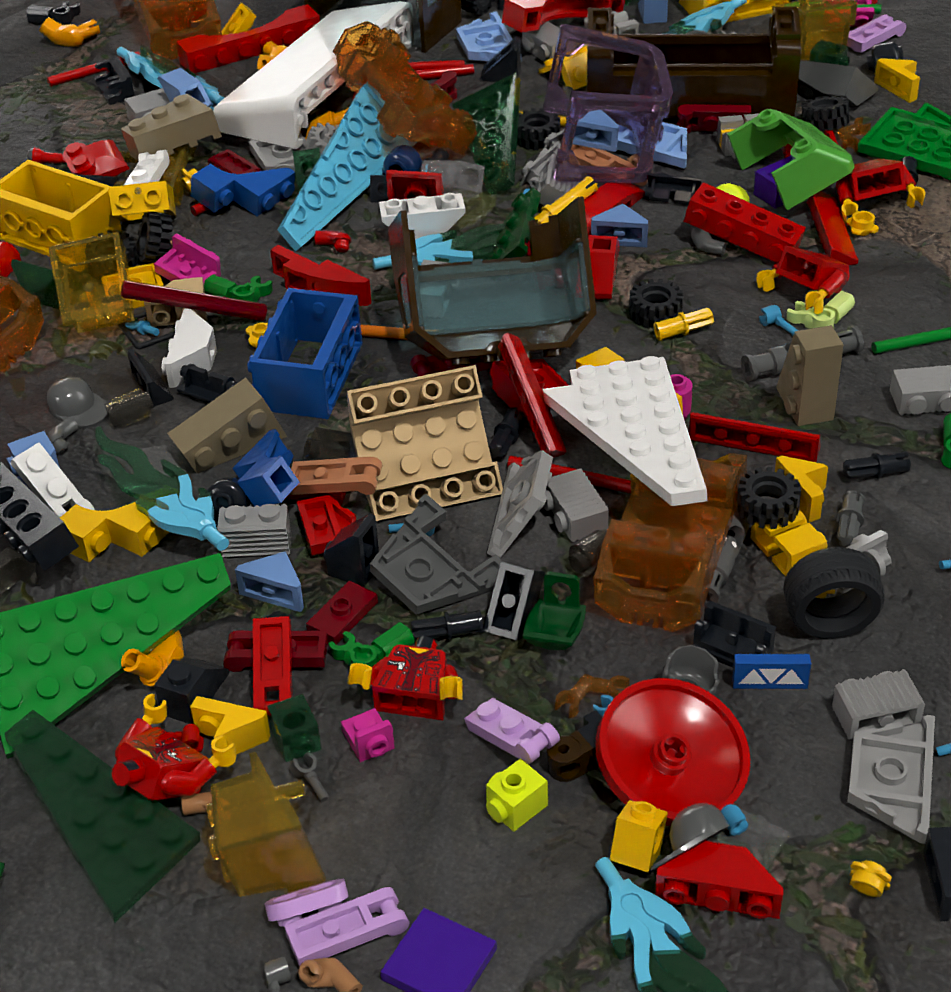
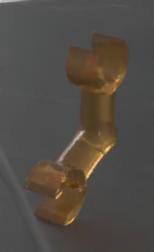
(857, 128)
(589, 683)

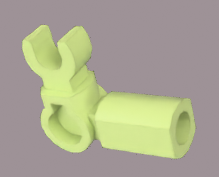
(831, 314)

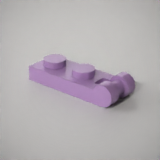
(874, 33)
(511, 730)
(346, 926)

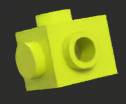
(516, 795)

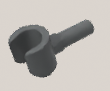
(309, 774)
(276, 973)

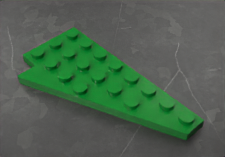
(918, 134)
(74, 644)

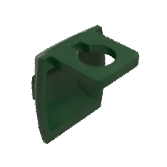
(555, 622)

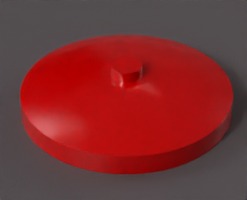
(672, 747)

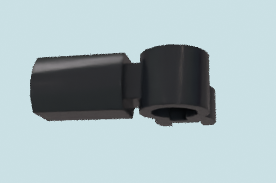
(62, 14)

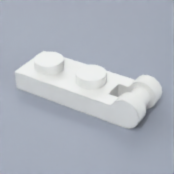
(149, 168)
(47, 480)

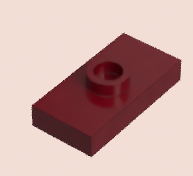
(232, 163)
(343, 611)

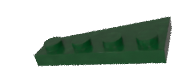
(516, 232)

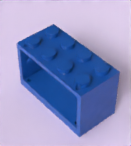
(312, 318)

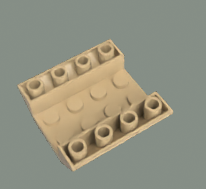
(427, 440)

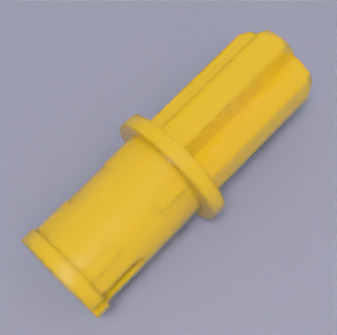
(683, 323)

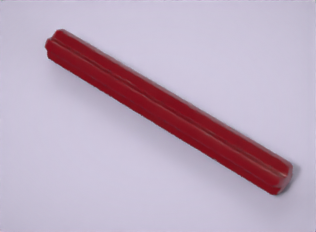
(193, 300)

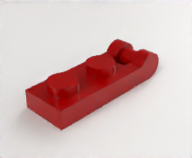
(271, 660)

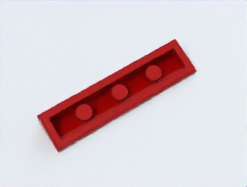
(831, 228)
(531, 395)
(754, 437)

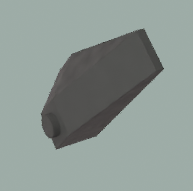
(837, 81)

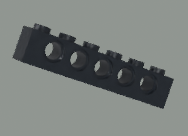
(31, 523)

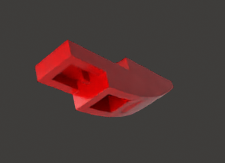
(324, 277)

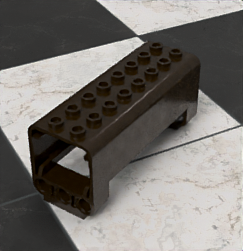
(709, 67)

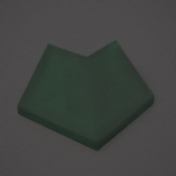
(37, 281)

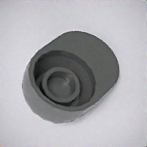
(74, 399)
(693, 826)

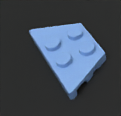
(483, 39)
(669, 150)

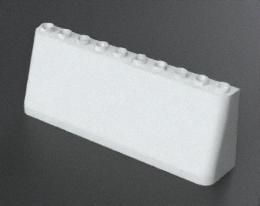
(282, 93)

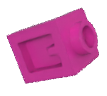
(368, 734)

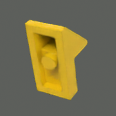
(240, 20)
(898, 77)
(812, 481)
(238, 723)

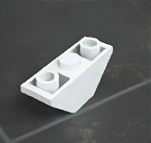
(425, 213)
(192, 344)

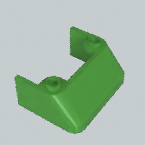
(815, 156)

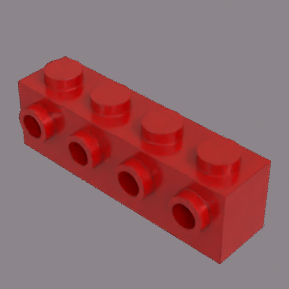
(742, 222)

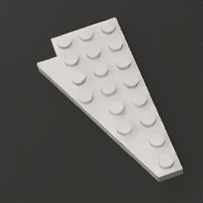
(636, 421)

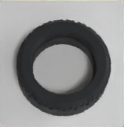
(831, 570)

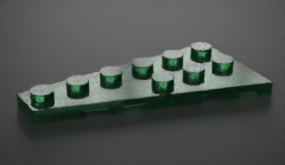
(496, 122)
(110, 828)

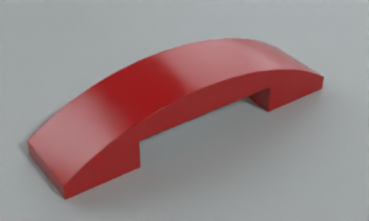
(610, 196)

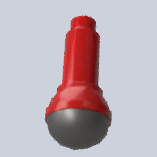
(39, 156)

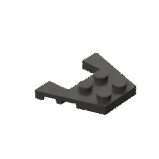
(422, 571)

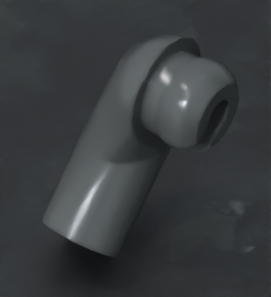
(705, 243)

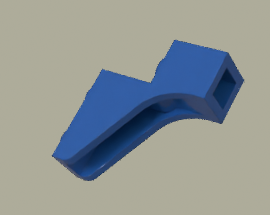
(252, 190)
(266, 471)

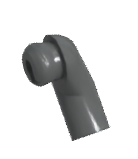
(60, 432)

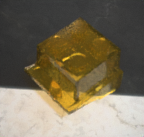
(823, 21)
(90, 281)
(260, 834)

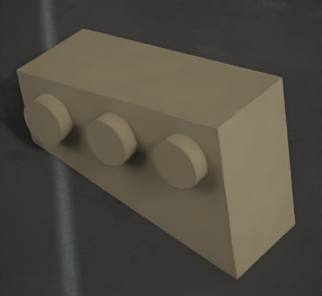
(171, 126)
(811, 375)
(225, 427)

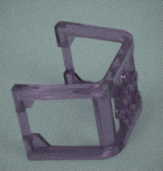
(639, 111)

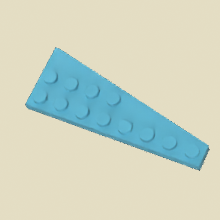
(343, 168)

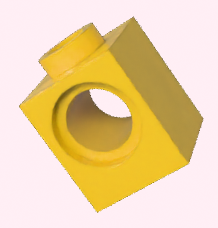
(638, 835)

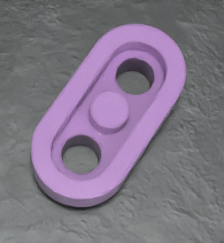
(292, 905)

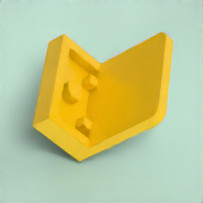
(573, 69)

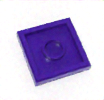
(438, 956)

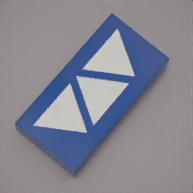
(771, 671)

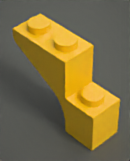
(122, 526)

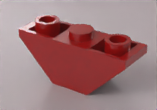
(604, 259)
(720, 879)

